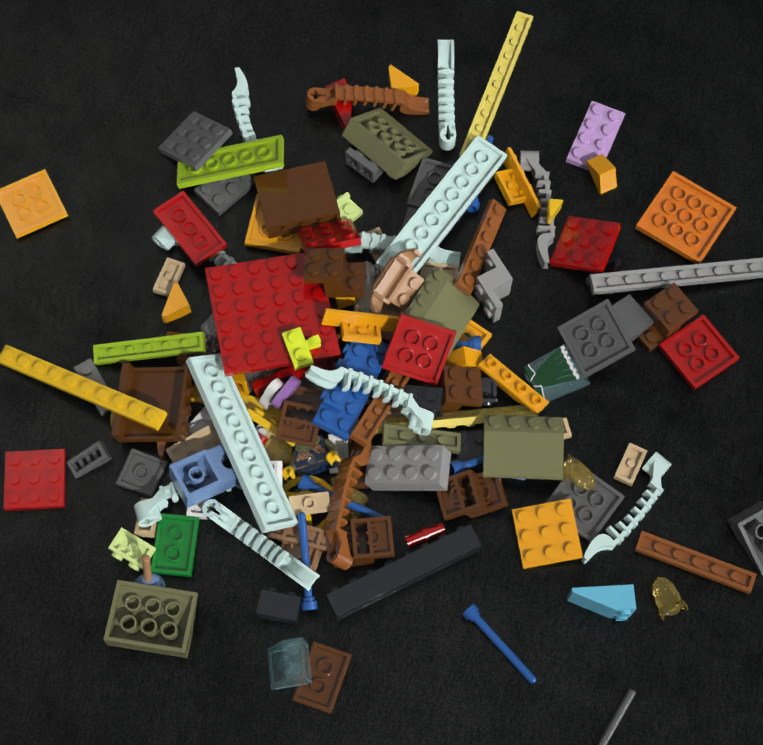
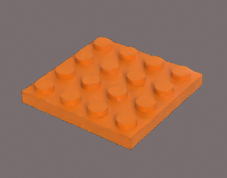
(685, 218)

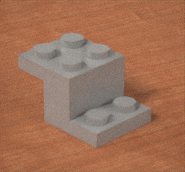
(493, 286)

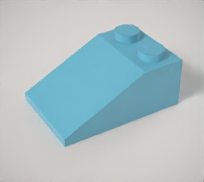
(609, 601)

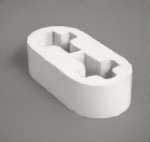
(270, 393)

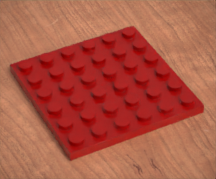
(257, 304)

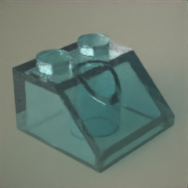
(289, 664)

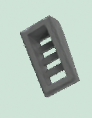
(106, 456)

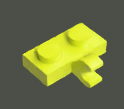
(299, 348)

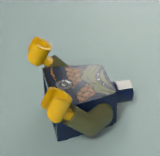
(312, 460)

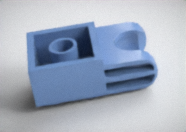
(209, 472)

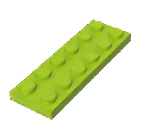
(235, 161)

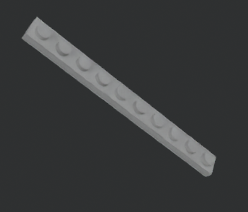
(681, 275)

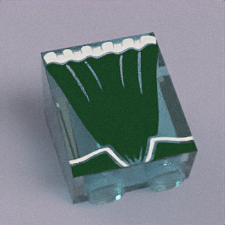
(555, 374)

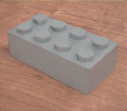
(408, 468)

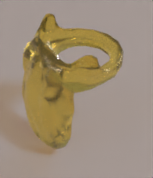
(578, 473)
(667, 598)

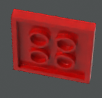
(329, 235)
(585, 244)
(418, 349)
(698, 352)
(34, 479)

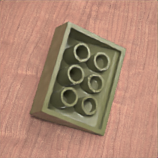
(386, 142)
(443, 304)
(523, 447)
(151, 619)

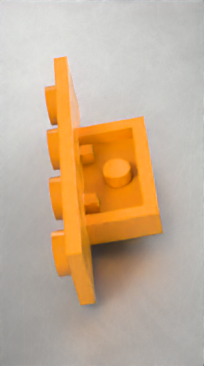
(515, 185)
(360, 326)
(513, 384)

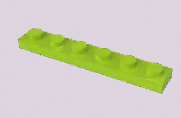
(149, 348)

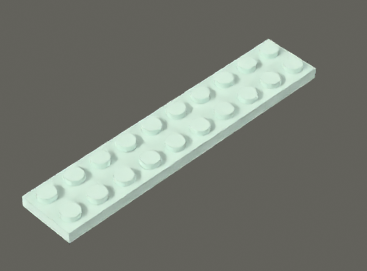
(446, 202)
(242, 444)

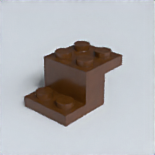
(333, 270)
(668, 311)
(461, 387)
(297, 417)
(471, 495)
(370, 539)

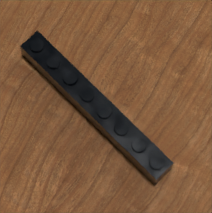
(403, 572)

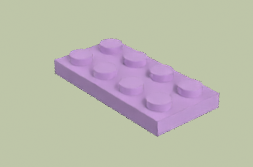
(595, 134)

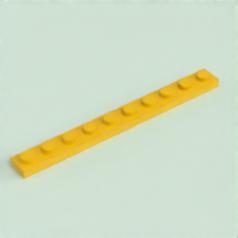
(83, 387)

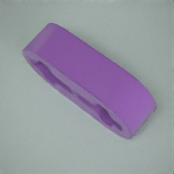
(286, 392)

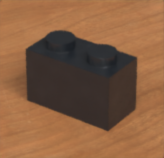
(279, 606)

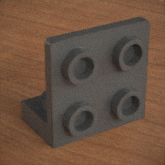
(363, 164)

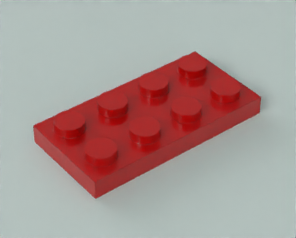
(189, 228)

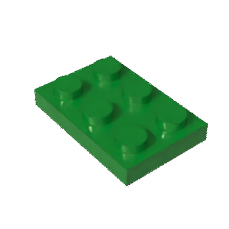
(175, 545)

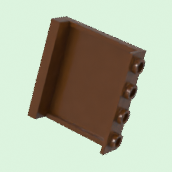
(296, 198)
(163, 388)

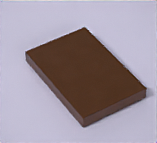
(327, 675)

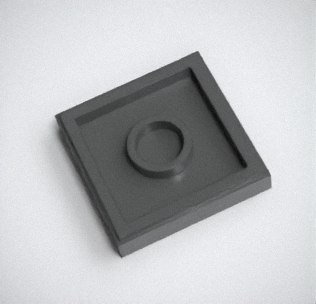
(142, 473)

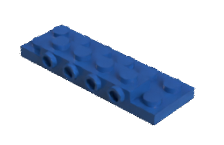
(342, 409)

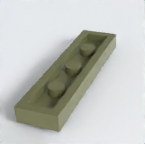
(402, 435)

